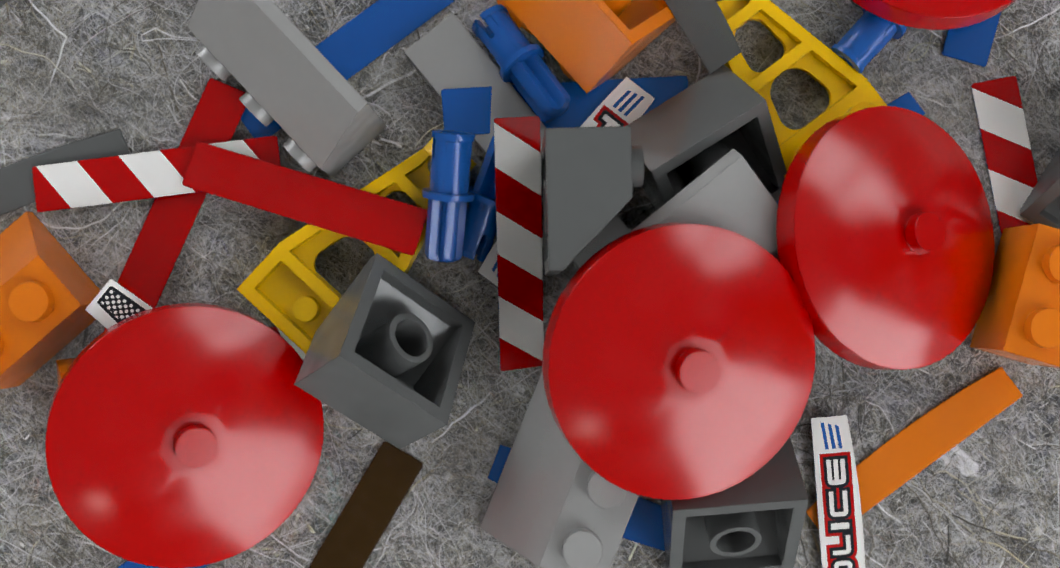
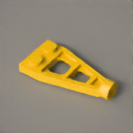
(802, 51)
(286, 281)

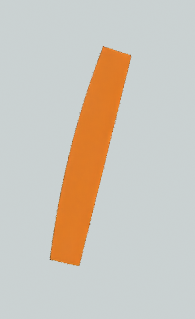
(930, 438)

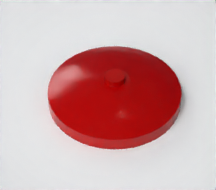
(886, 238)
(678, 360)
(182, 436)

